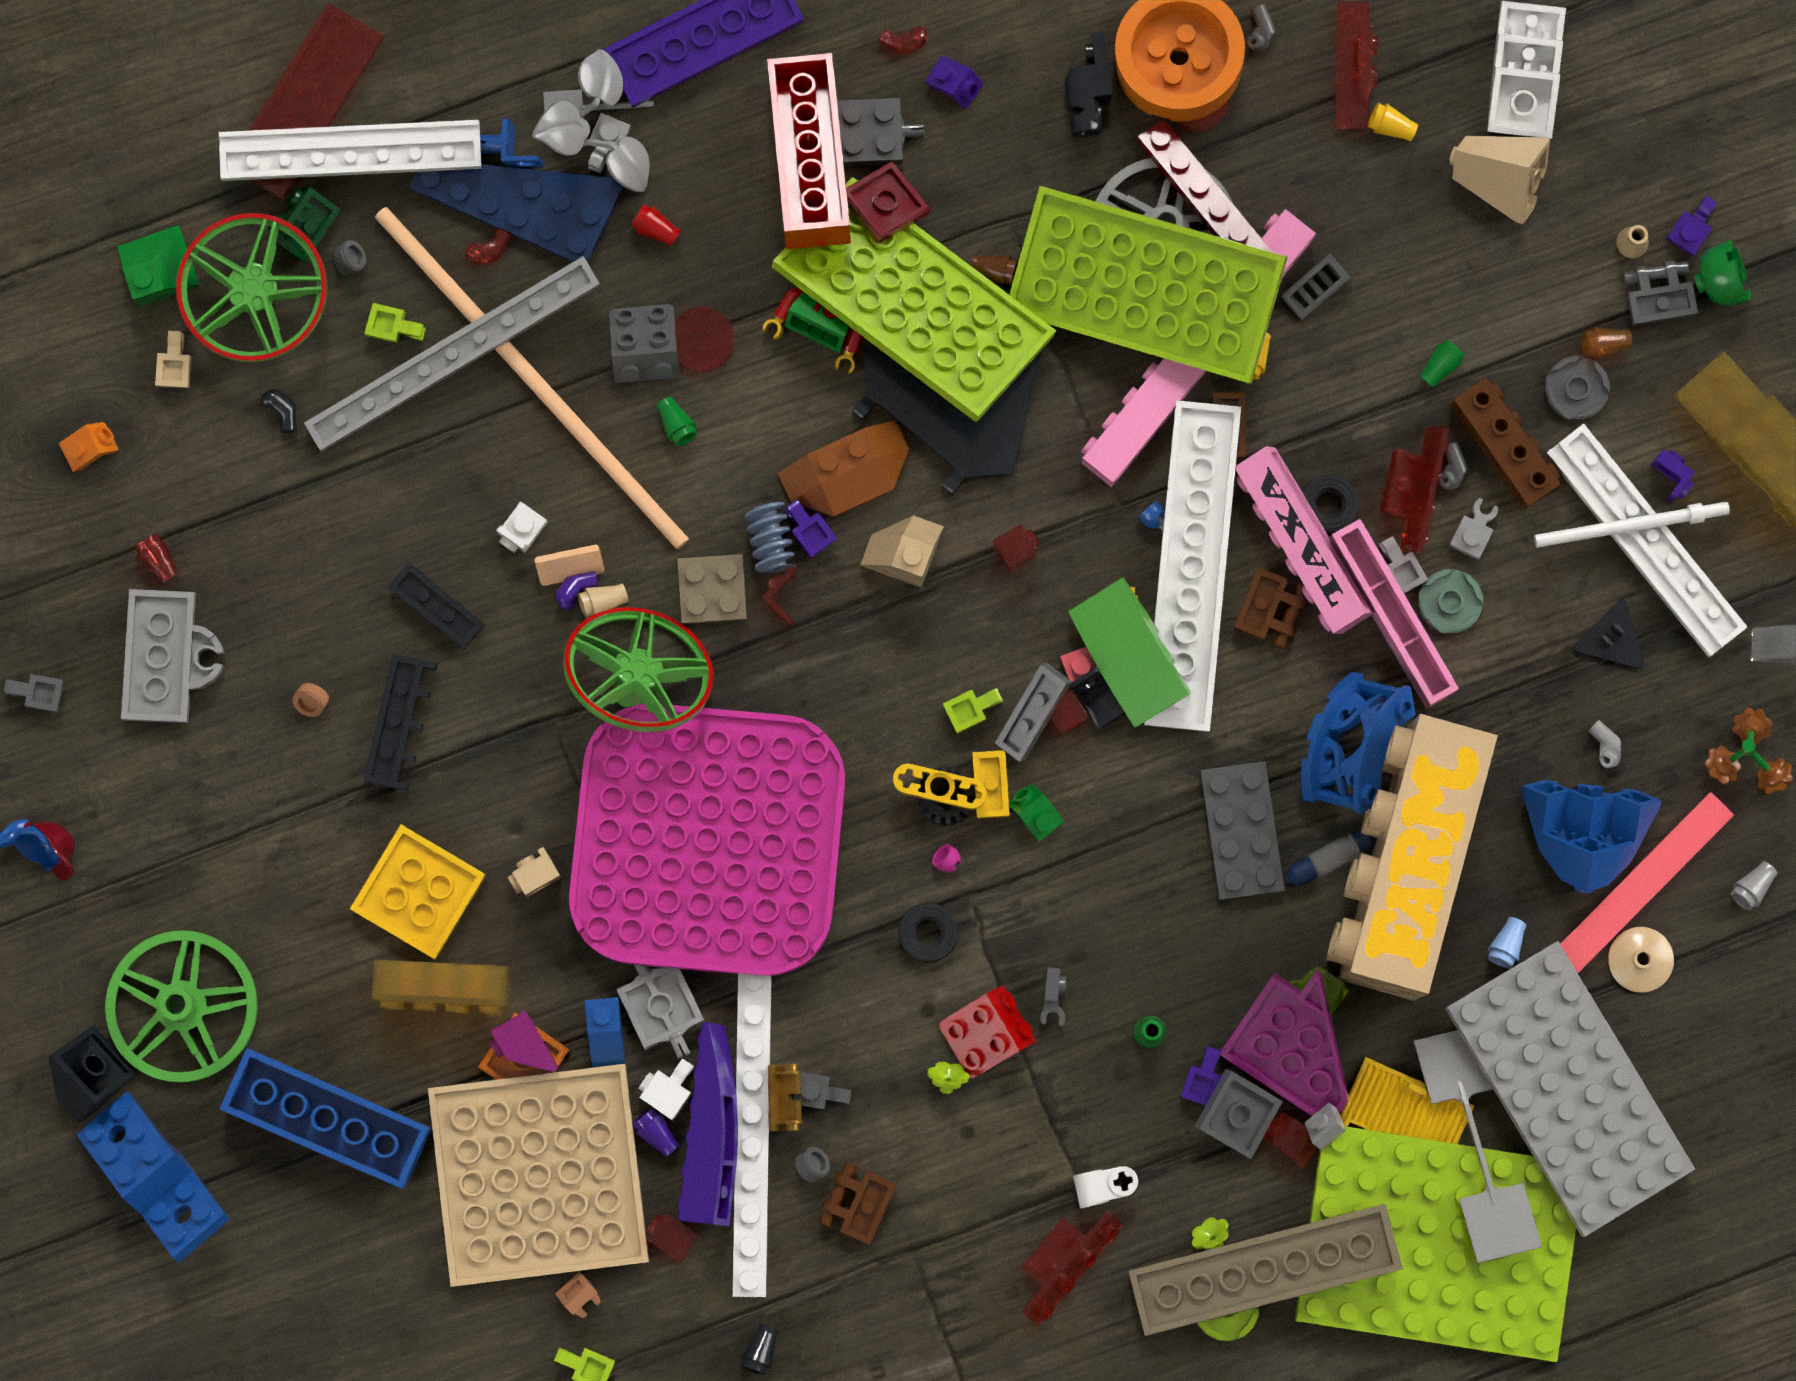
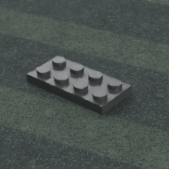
(1242, 830)

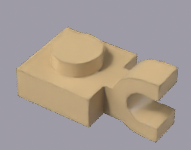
(174, 368)

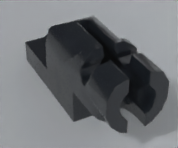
(1088, 88)

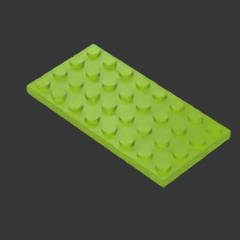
(1147, 284)
(923, 311)

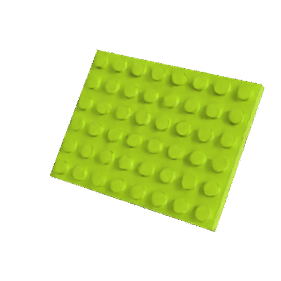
(1442, 1292)

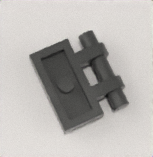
(1660, 303)

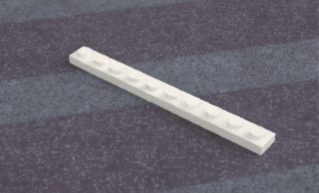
(753, 1136)

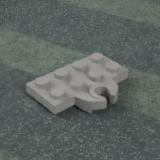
(164, 656)

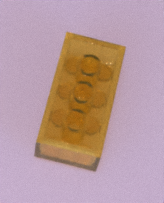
(442, 984)

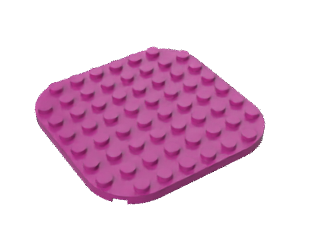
(708, 842)

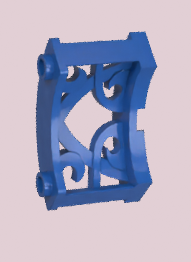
(1364, 767)

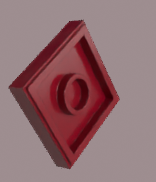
(885, 202)

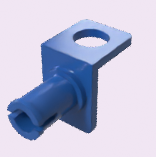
(505, 145)

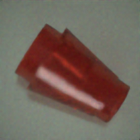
(156, 557)

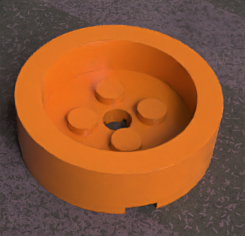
(1198, 28)

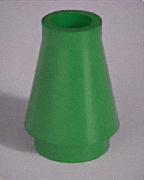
(1442, 362)
(676, 422)
(1145, 1040)

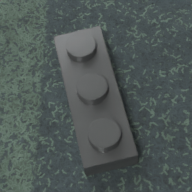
(1033, 712)

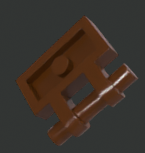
(1261, 604)
(867, 1207)

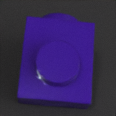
(954, 81)
(1673, 467)

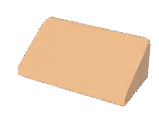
(558, 566)

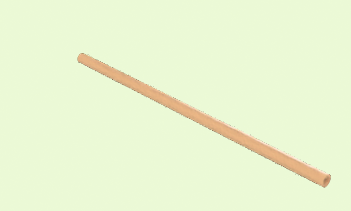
(535, 382)

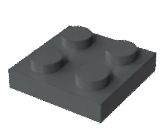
(1238, 1113)

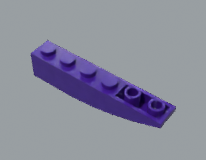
(712, 1134)

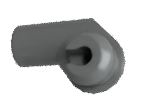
(1264, 29)
(1455, 469)

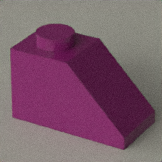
(522, 1043)

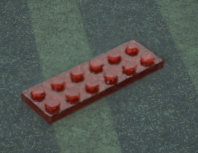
(317, 80)

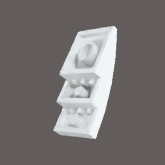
(1526, 69)

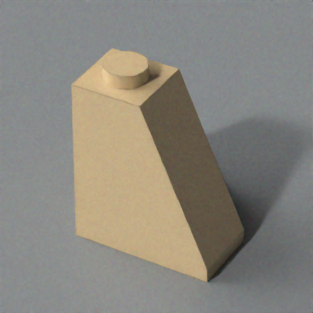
(1502, 171)
(903, 549)

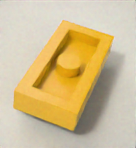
(991, 770)

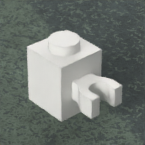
(665, 1092)

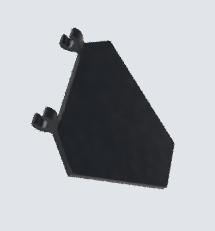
(969, 446)

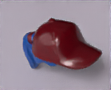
(42, 843)

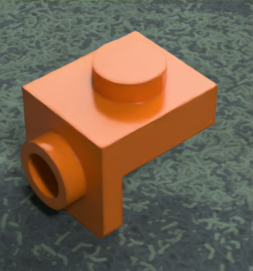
(88, 445)

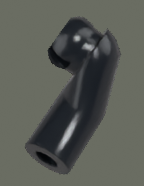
(283, 405)

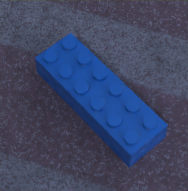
(325, 1118)

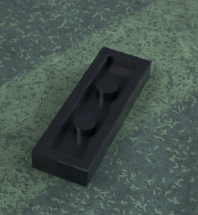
(436, 606)

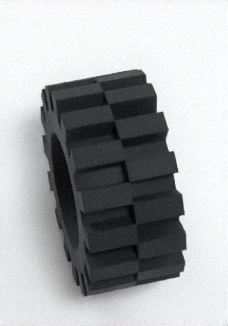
(939, 815)

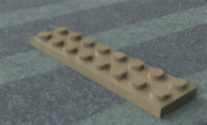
(1265, 1270)

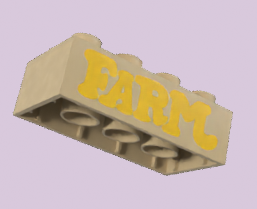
(1417, 857)

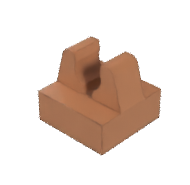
(577, 1293)

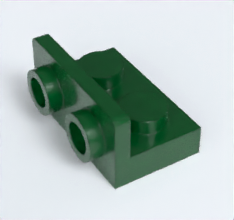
(308, 213)

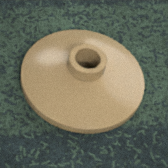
(1624, 963)

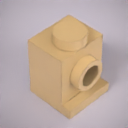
(534, 874)

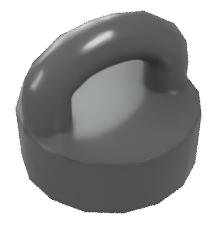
(349, 257)
(812, 1164)

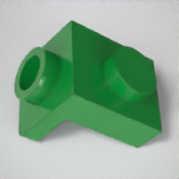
(1035, 811)

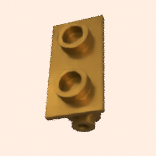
(782, 1084)

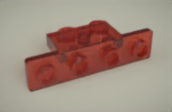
(1354, 64)
(1412, 487)
(1063, 1260)

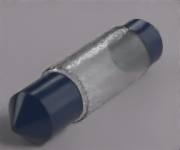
(1330, 858)

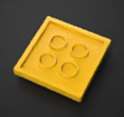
(418, 892)

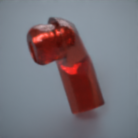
(905, 43)

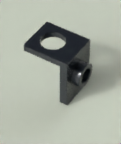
(1098, 698)

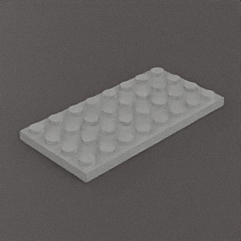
(1570, 1089)

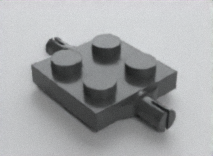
(873, 131)

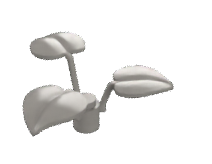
(567, 131)

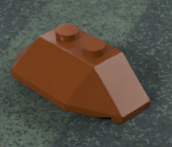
(848, 470)

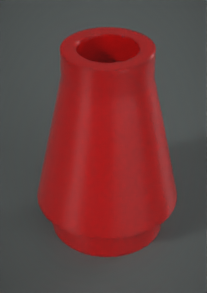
(654, 225)

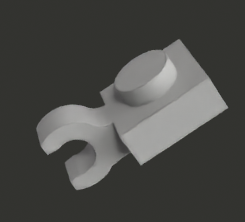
(606, 130)
(1404, 568)

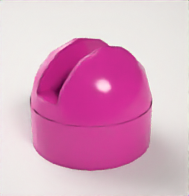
(946, 858)

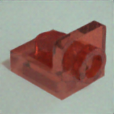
(1291, 1139)
(671, 1236)

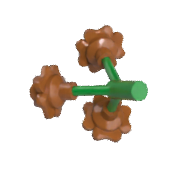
(1752, 728)

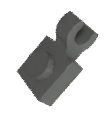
(40, 692)
(1054, 987)
(816, 1091)

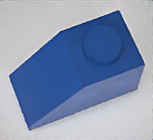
(605, 1032)

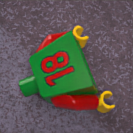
(816, 323)

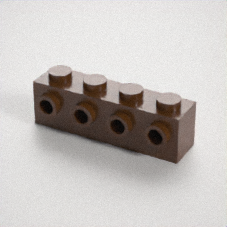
(1505, 443)

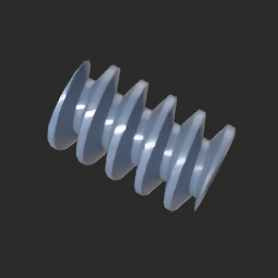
(769, 538)

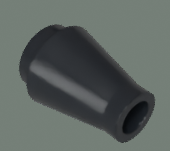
(760, 1350)

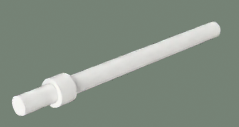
(1694, 514)

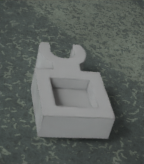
(1472, 533)

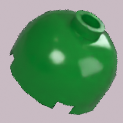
(1723, 275)

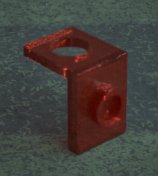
(775, 586)

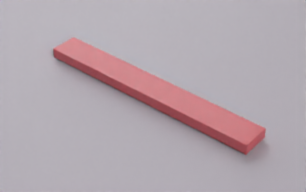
(1645, 880)

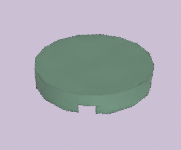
(1450, 601)

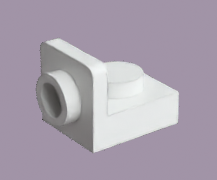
(521, 528)

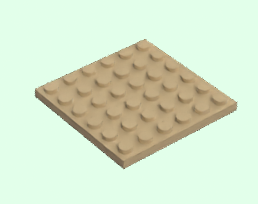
(538, 1175)

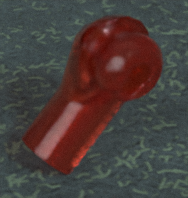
(488, 252)

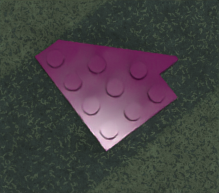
(1291, 1045)

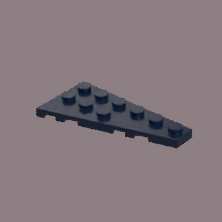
(540, 207)

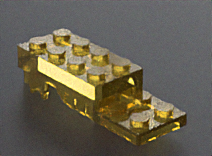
(1749, 427)

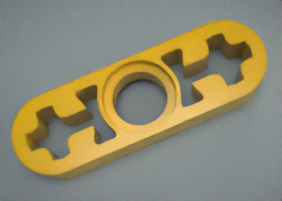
(945, 799)

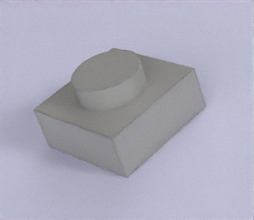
(1325, 1126)

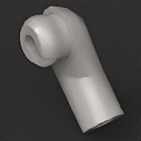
(1609, 745)

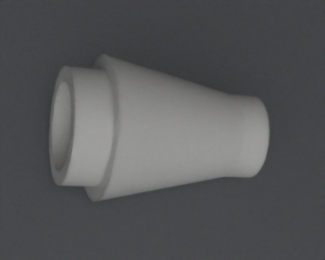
(1753, 887)

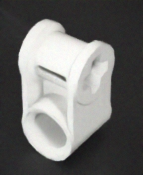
(1098, 1186)

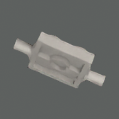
(661, 1007)

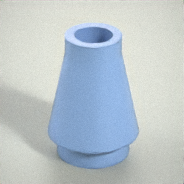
(1507, 944)

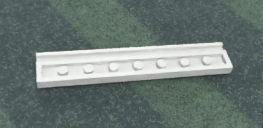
(350, 150)
(1651, 550)

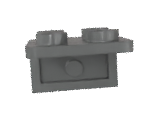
(643, 343)

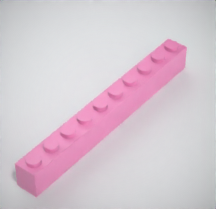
(1172, 381)

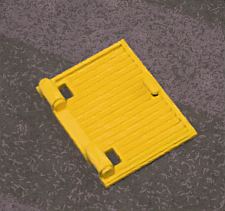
(1401, 1106)

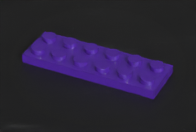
(696, 42)

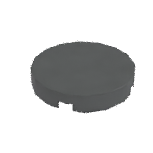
(1576, 388)

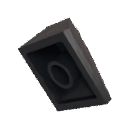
(88, 1073)

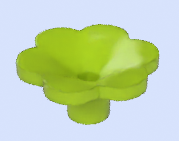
(948, 1076)
(1210, 1234)

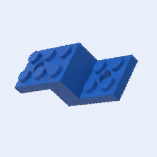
(152, 1177)

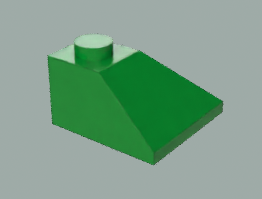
(153, 265)

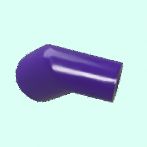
(571, 586)

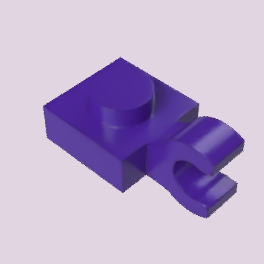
(1690, 229)
(811, 533)
(1202, 1081)

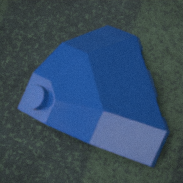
(1588, 832)

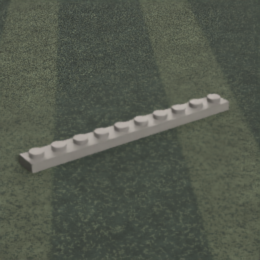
(452, 354)

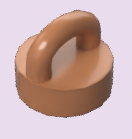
(310, 699)

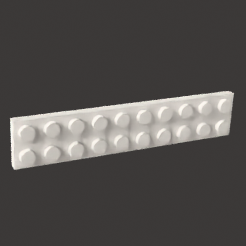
(1195, 553)

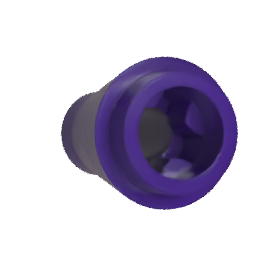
(655, 1131)

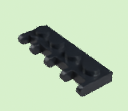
(395, 721)

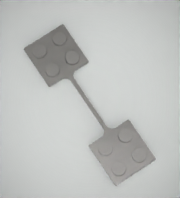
(1498, 1218)

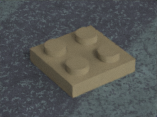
(712, 589)

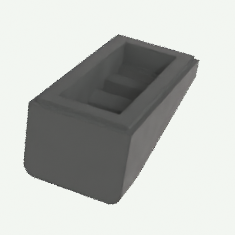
(1338, 270)

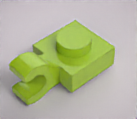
(389, 323)
(968, 710)
(588, 1367)

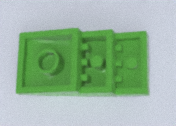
(1129, 652)

